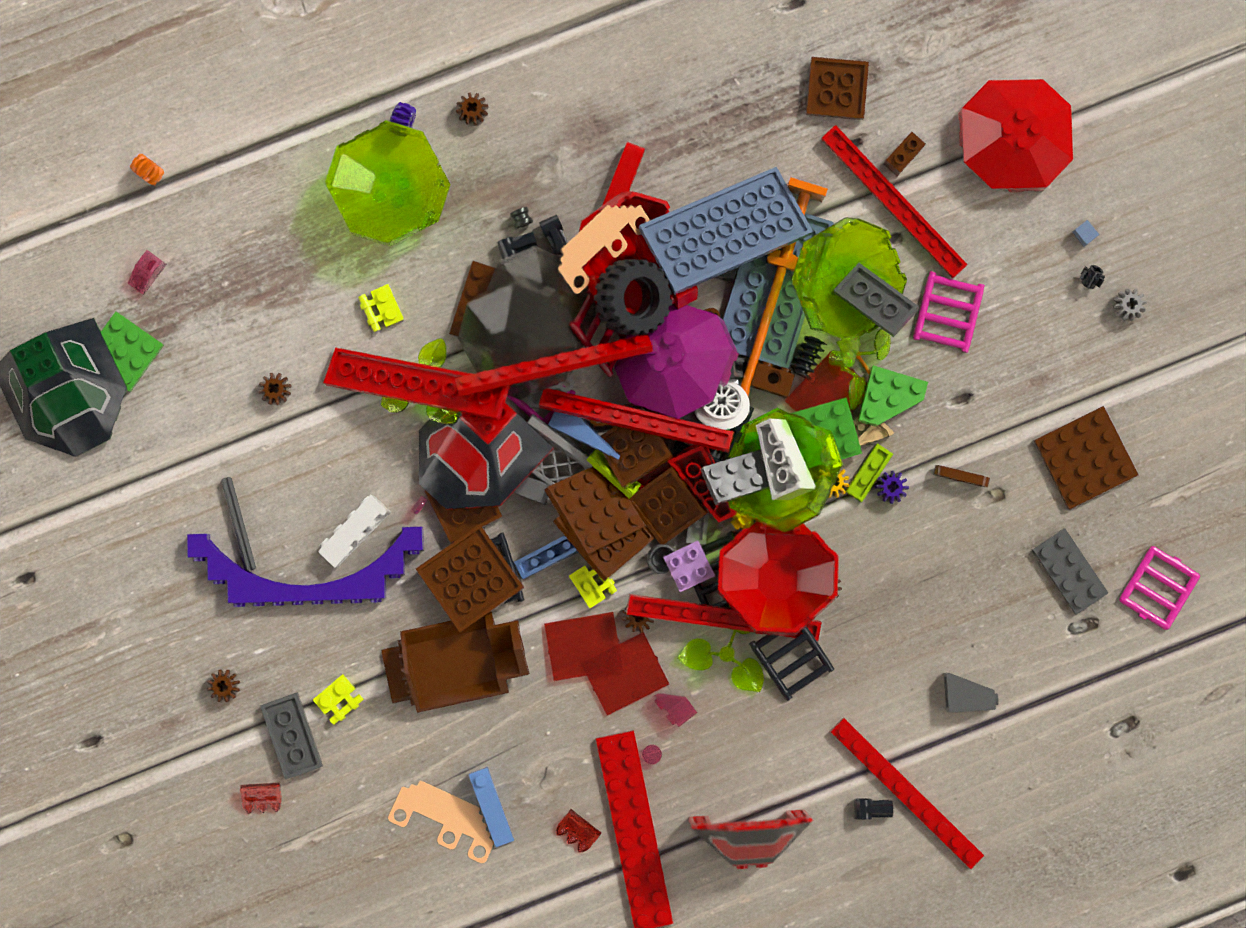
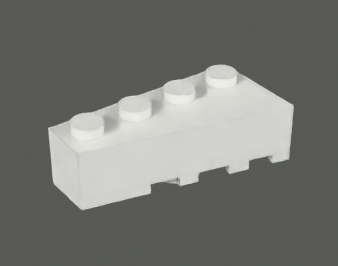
(783, 461)
(353, 531)

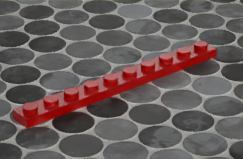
(894, 201)
(553, 365)
(636, 419)
(696, 614)
(907, 793)

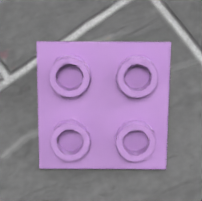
(689, 566)

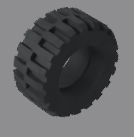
(654, 297)

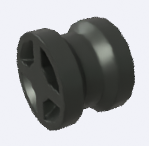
(521, 217)

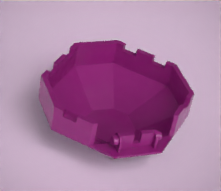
(686, 364)

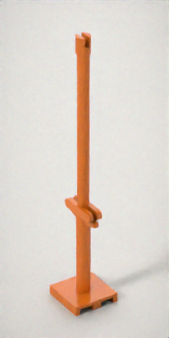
(785, 261)

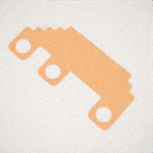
(593, 237)
(447, 809)

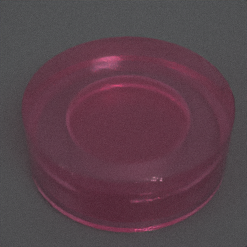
(419, 505)
(652, 754)

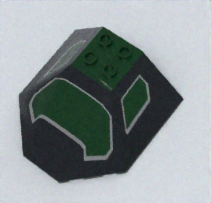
(64, 388)

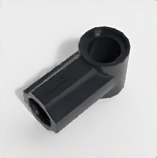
(554, 232)
(511, 246)
(867, 808)

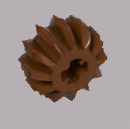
(474, 102)
(267, 388)
(640, 624)
(220, 678)

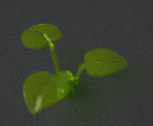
(433, 355)
(846, 358)
(745, 676)

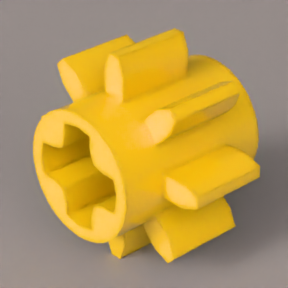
(741, 522)

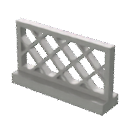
(563, 445)

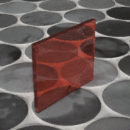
(826, 385)
(583, 646)
(638, 678)

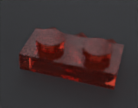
(261, 796)
(578, 830)

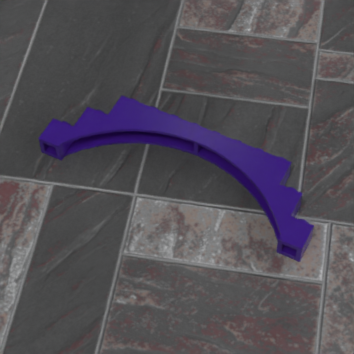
(251, 588)

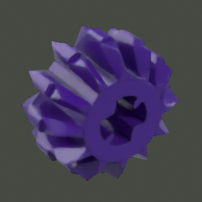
(403, 114)
(899, 487)

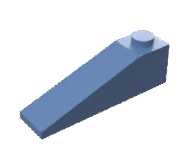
(580, 430)
(545, 557)
(491, 806)

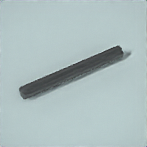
(238, 524)

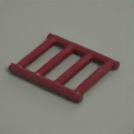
(586, 338)

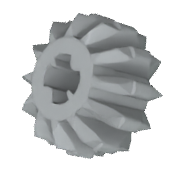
(1134, 311)

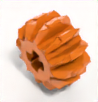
(147, 169)

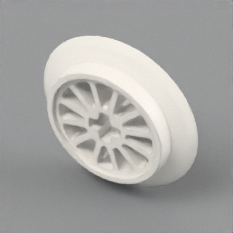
(731, 419)

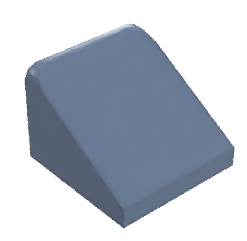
(1085, 233)

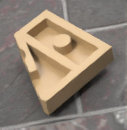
(868, 433)

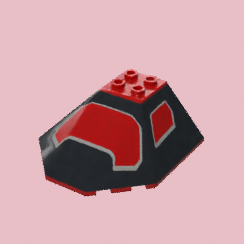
(478, 458)
(751, 841)

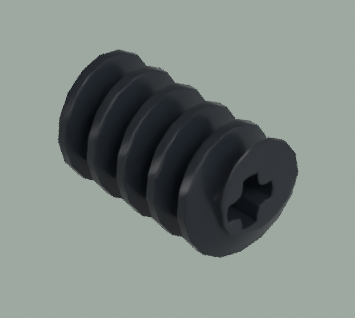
(807, 356)

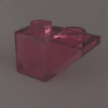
(146, 272)
(677, 706)

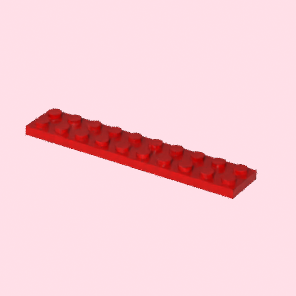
(410, 383)
(634, 830)

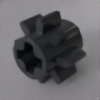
(1092, 277)

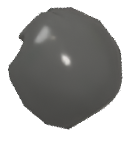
(655, 558)

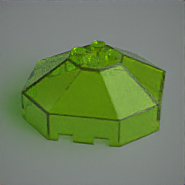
(387, 183)
(828, 260)
(821, 458)

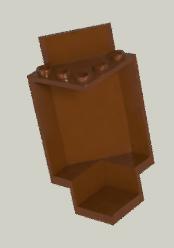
(445, 667)

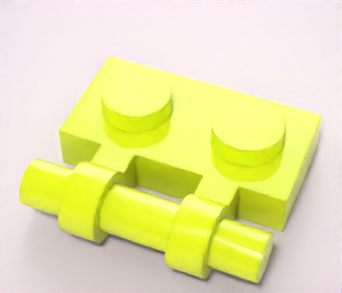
(386, 305)
(588, 587)
(334, 694)

